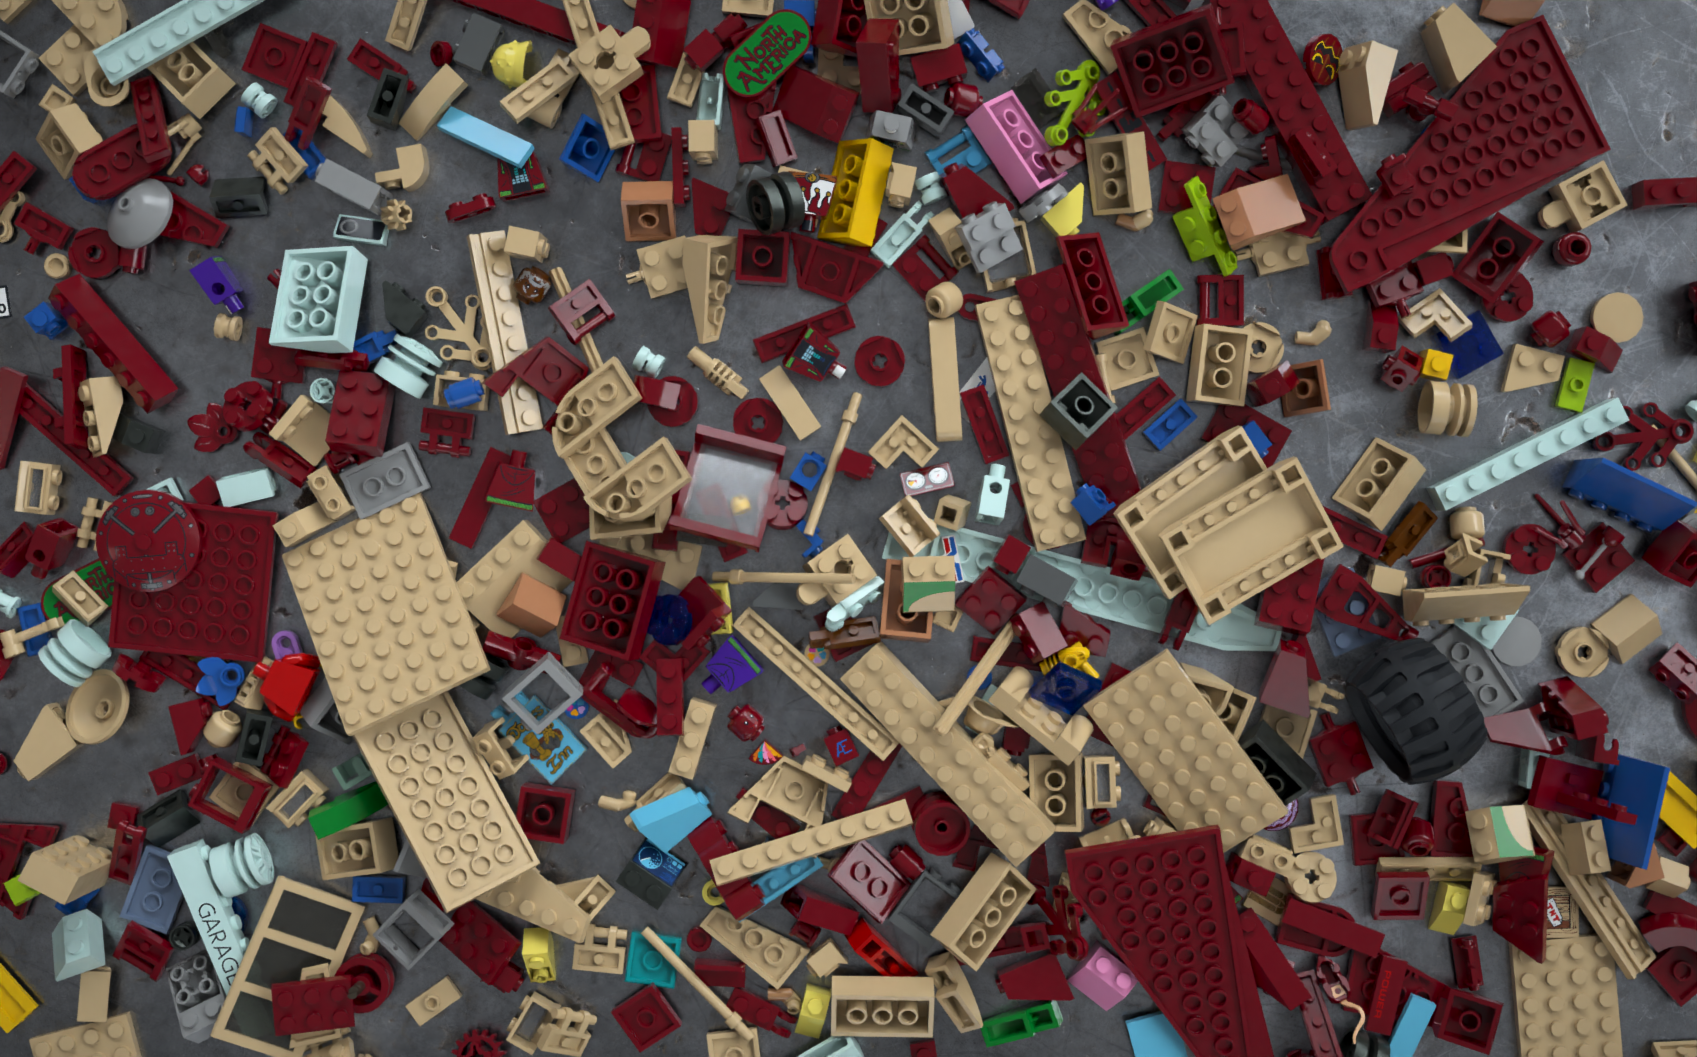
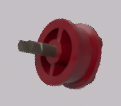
(371, 980)

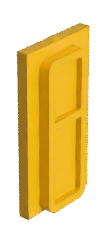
(1680, 810)
(14, 1001)

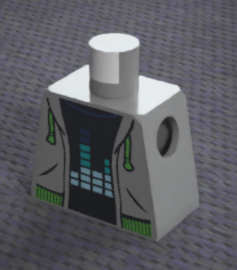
(892, 130)

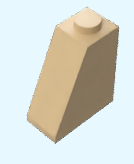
(46, 743)

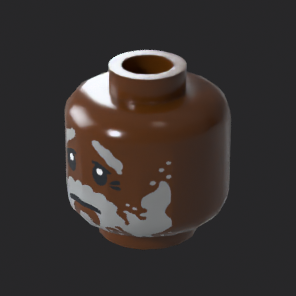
(532, 285)

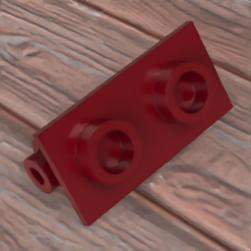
(1467, 962)

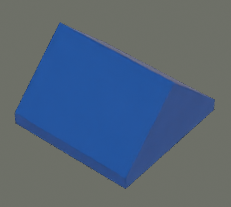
(587, 149)

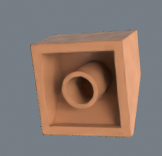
(648, 211)

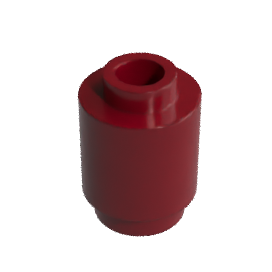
(728, 27)
(1250, 116)
(132, 259)
(906, 861)

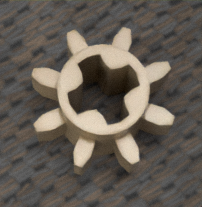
(396, 214)

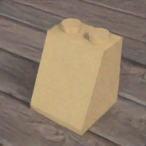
(1454, 45)

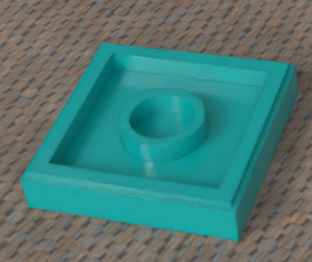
(647, 964)

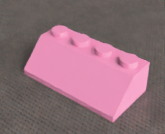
(1013, 145)

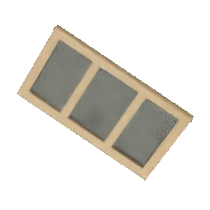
(294, 932)

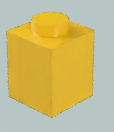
(1435, 365)

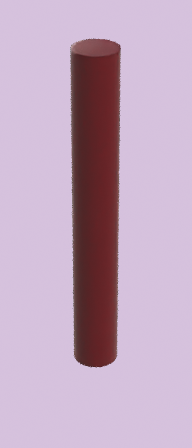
(1431, 557)

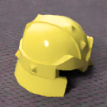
(509, 62)

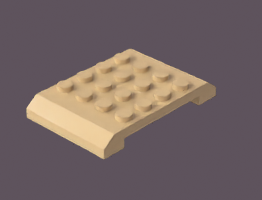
(1180, 491)
(1250, 538)

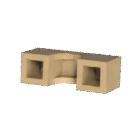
(690, 746)

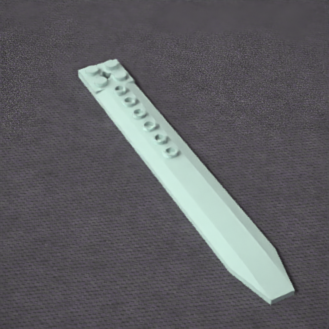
(1103, 594)

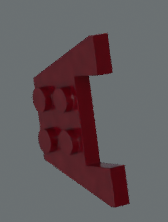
(546, 369)
(11, 846)
(968, 854)

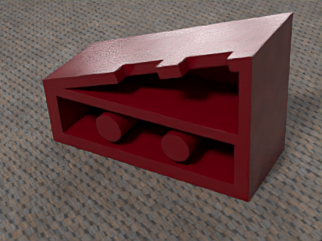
(879, 65)

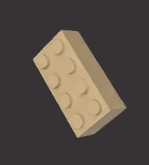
(67, 869)
(983, 911)
(882, 1006)

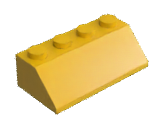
(858, 196)

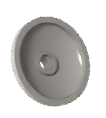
(139, 214)

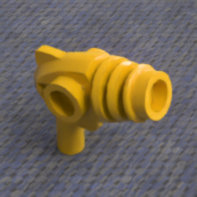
(1074, 656)

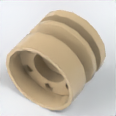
(1447, 408)

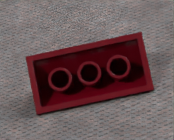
(1092, 284)

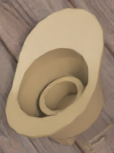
(99, 86)
(985, 717)

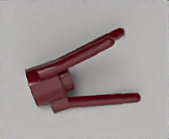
(1086, 119)
(1569, 534)

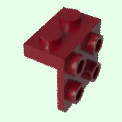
(707, 612)

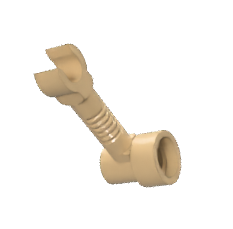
(13, 641)

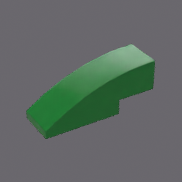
(1145, 299)
(347, 809)
(1021, 1022)

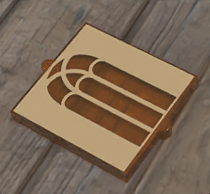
(1271, 905)

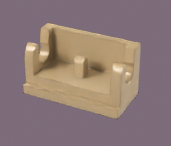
(1112, 832)
(94, 995)

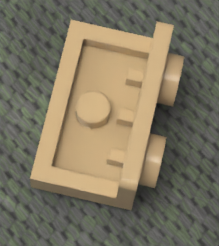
(910, 525)

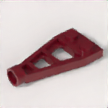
(1337, 593)

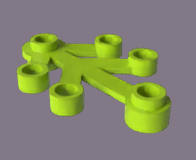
(1087, 75)

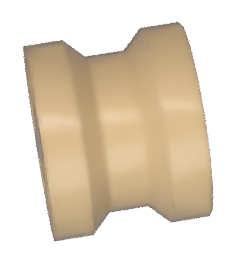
(228, 327)

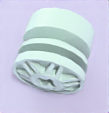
(408, 366)
(74, 653)
(241, 865)

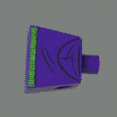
(214, 273)
(731, 667)

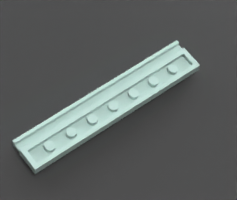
(165, 35)

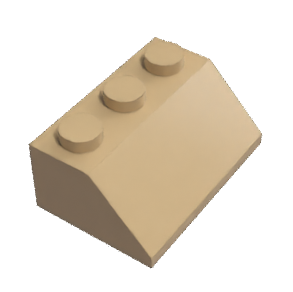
(1118, 173)
(1219, 365)
(1379, 483)
(604, 527)
(1058, 790)

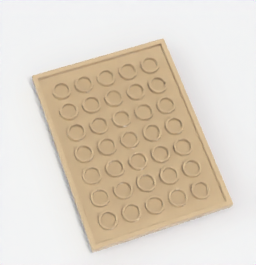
(385, 614)

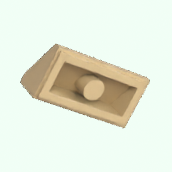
(79, 598)

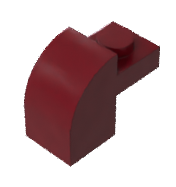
(657, 392)

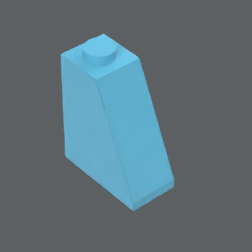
(671, 817)

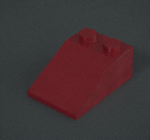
(816, 103)
(1497, 257)

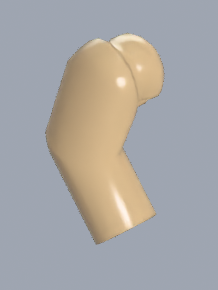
(618, 804)

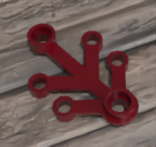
(1648, 436)
(1075, 946)

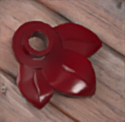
(208, 429)

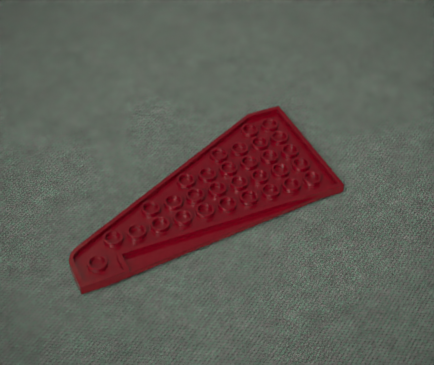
(1512, 133)
(1179, 932)

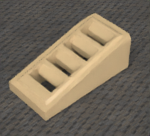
(249, 692)

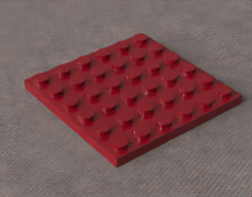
(222, 602)

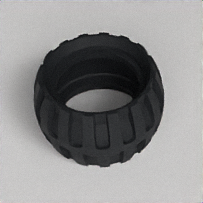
(1415, 710)

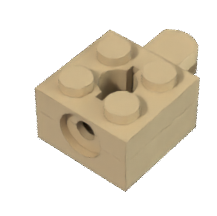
(610, 60)
(1582, 199)
(838, 558)

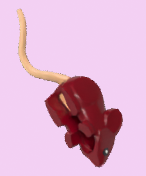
(1336, 987)

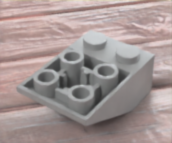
(196, 995)

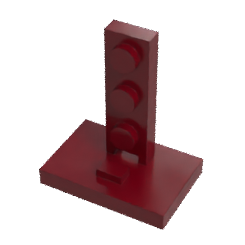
(1573, 791)

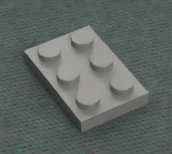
(385, 480)

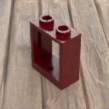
(254, 804)

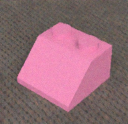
(1103, 977)

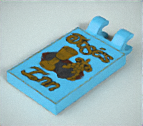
(550, 750)

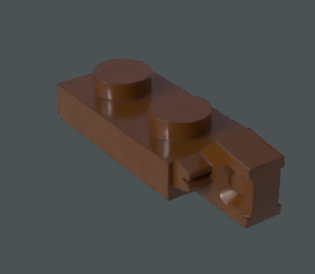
(1407, 534)
(853, 633)

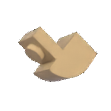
(412, 169)

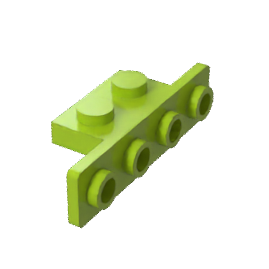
(1202, 230)

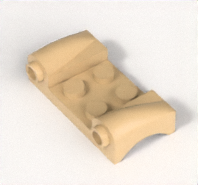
(1044, 725)

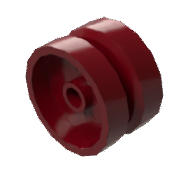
(939, 824)

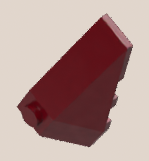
(1269, 964)

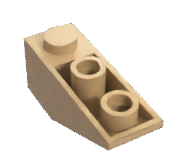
(102, 406)

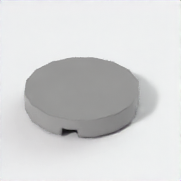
(1518, 643)

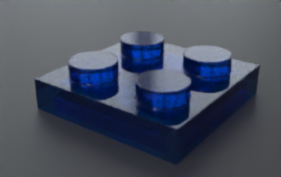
(1472, 348)
(1065, 688)

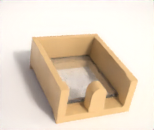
(1012, 268)

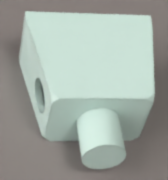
(992, 506)

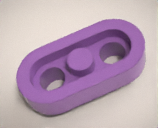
(278, 645)

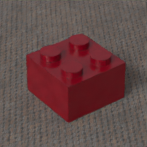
(762, 258)
(545, 812)

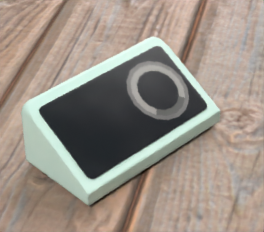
(361, 230)

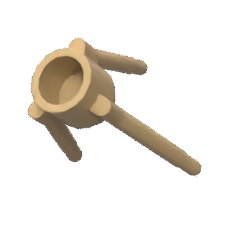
(186, 127)

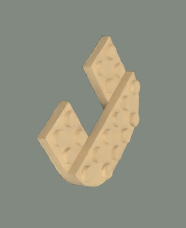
(94, 26)
(609, 483)

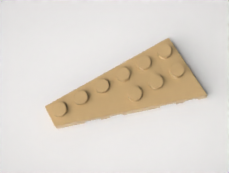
(540, 903)

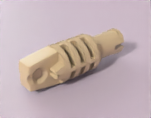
(718, 373)

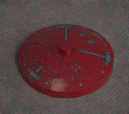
(149, 540)

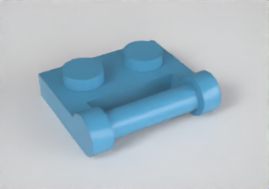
(972, 157)

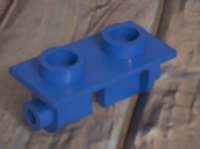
(973, 46)

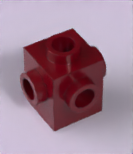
(1401, 369)

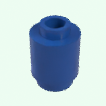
(464, 393)

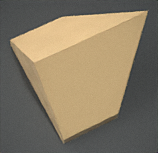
(588, 893)

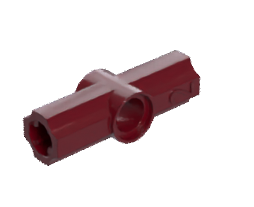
(519, 652)

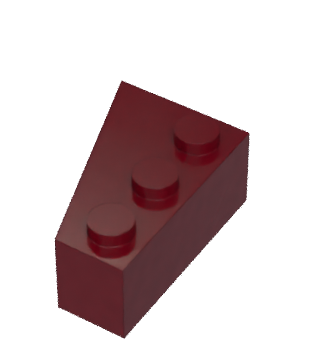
(1572, 710)

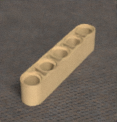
(945, 379)

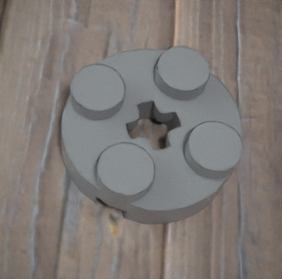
(1042, 203)

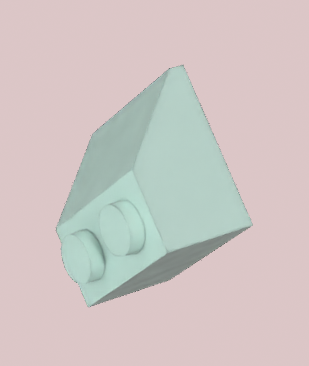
(77, 944)

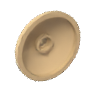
(97, 707)

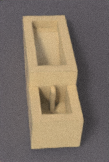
(432, 102)
(344, 126)
(790, 403)
(954, 992)

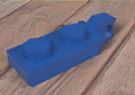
(375, 344)

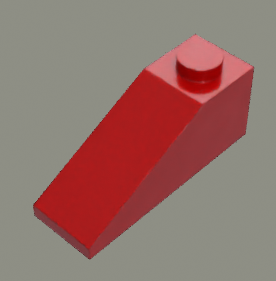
(878, 951)

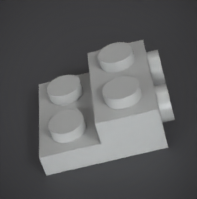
(1214, 132)
(989, 236)

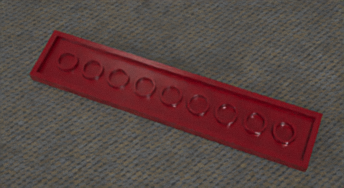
(1065, 354)

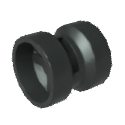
(183, 940)

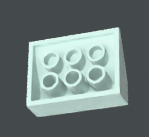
(319, 299)

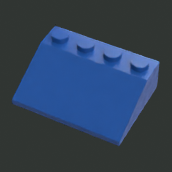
(1626, 494)
(1642, 789)

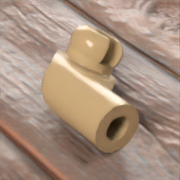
(1317, 336)
(370, 944)

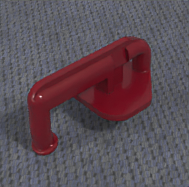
(631, 710)

